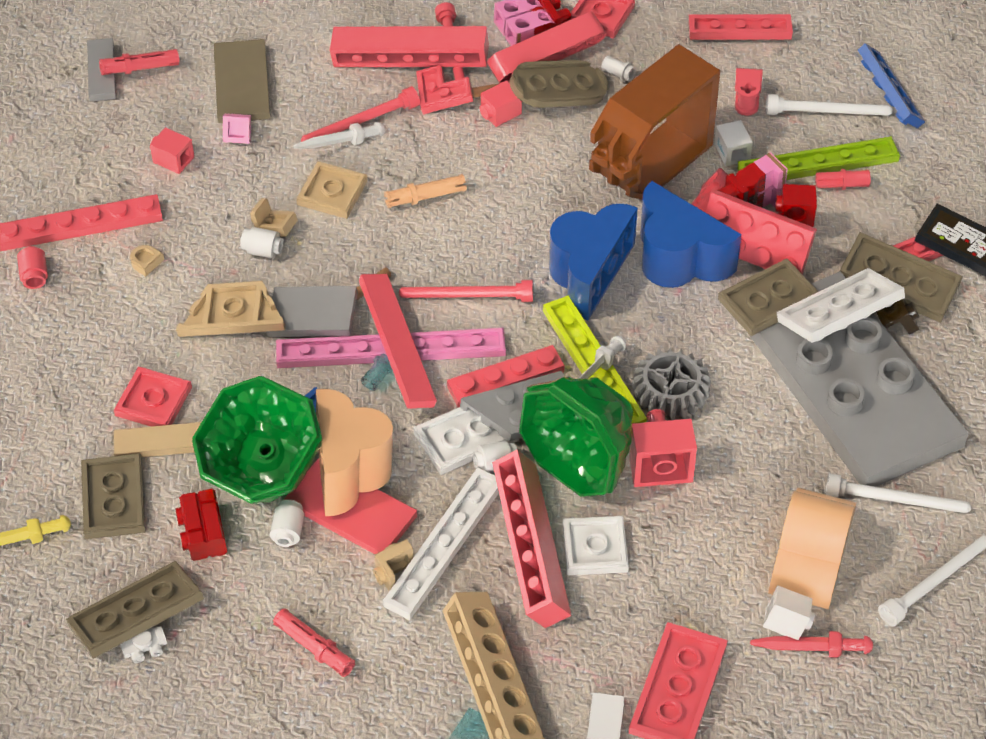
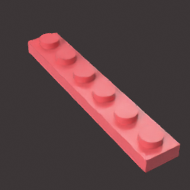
(79, 222)

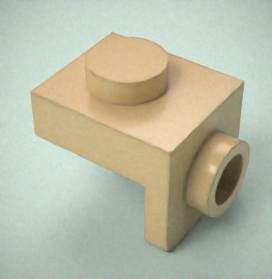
(268, 219)
(391, 561)

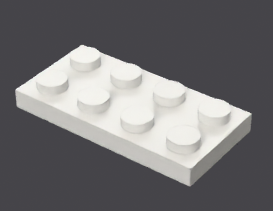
(840, 305)

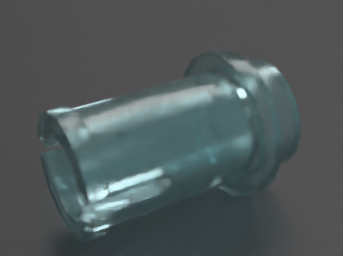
(377, 372)

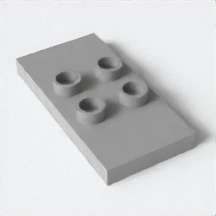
(864, 396)

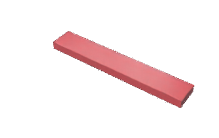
(397, 341)

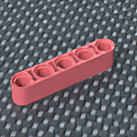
(549, 45)

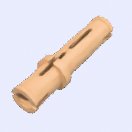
(428, 190)

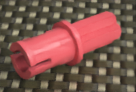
(843, 179)

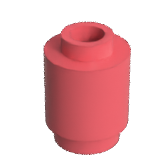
(32, 267)

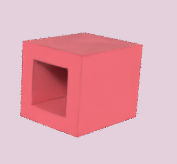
(500, 104)
(172, 150)

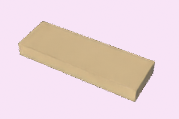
(155, 440)

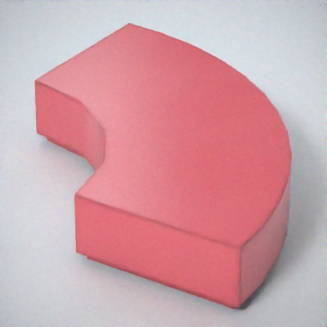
(715, 182)

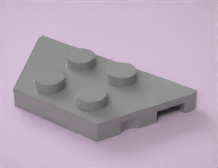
(503, 405)

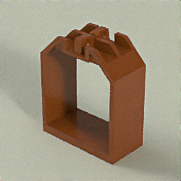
(673, 88)

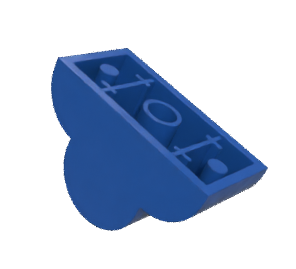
(684, 241)
(590, 252)

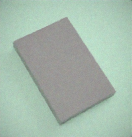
(315, 310)

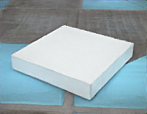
(595, 545)

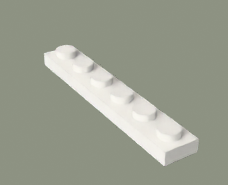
(442, 544)

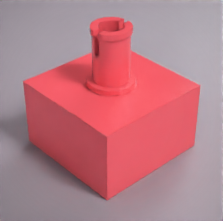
(662, 451)

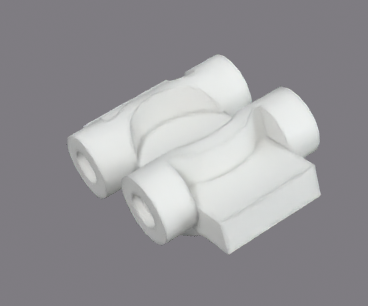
(149, 640)

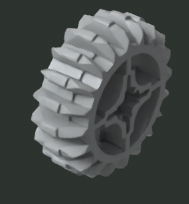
(671, 383)

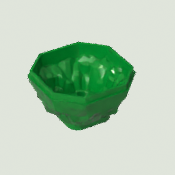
(245, 427)
(578, 432)

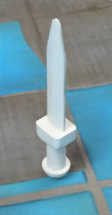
(355, 134)
(605, 356)

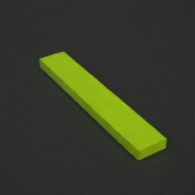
(836, 157)

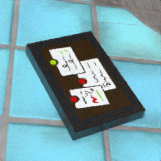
(955, 238)

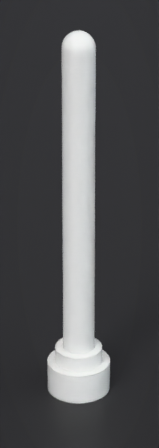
(777, 105)
(838, 486)
(894, 610)

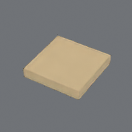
(332, 189)

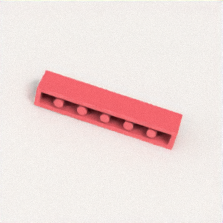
(410, 46)
(531, 539)

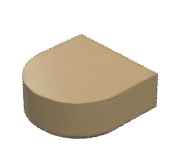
(145, 259)

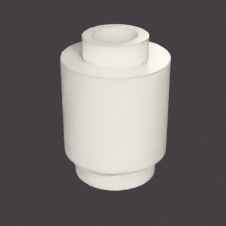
(261, 242)
(491, 452)
(287, 523)

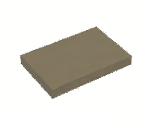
(761, 296)
(113, 496)

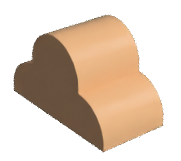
(353, 450)
(812, 545)

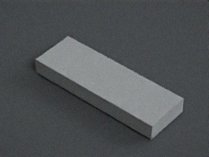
(100, 86)

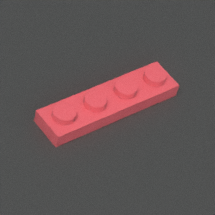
(740, 27)
(505, 373)

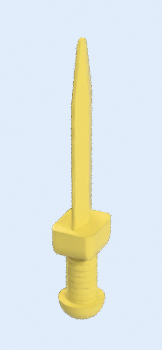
(35, 530)

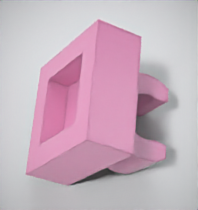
(236, 128)

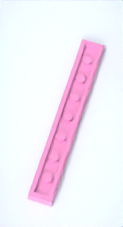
(364, 348)

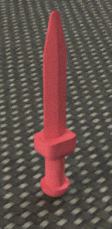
(834, 643)

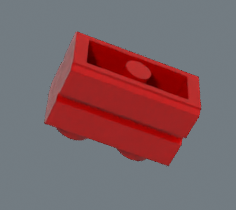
(202, 525)

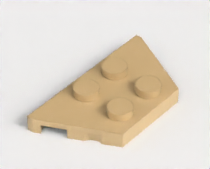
(231, 310)

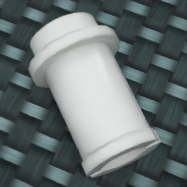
(625, 71)

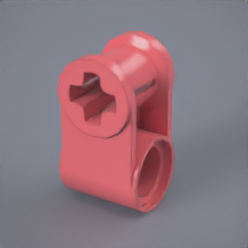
(747, 89)

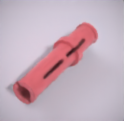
(129, 63)
(323, 649)

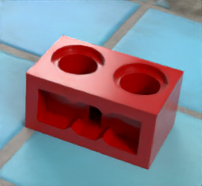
(797, 203)

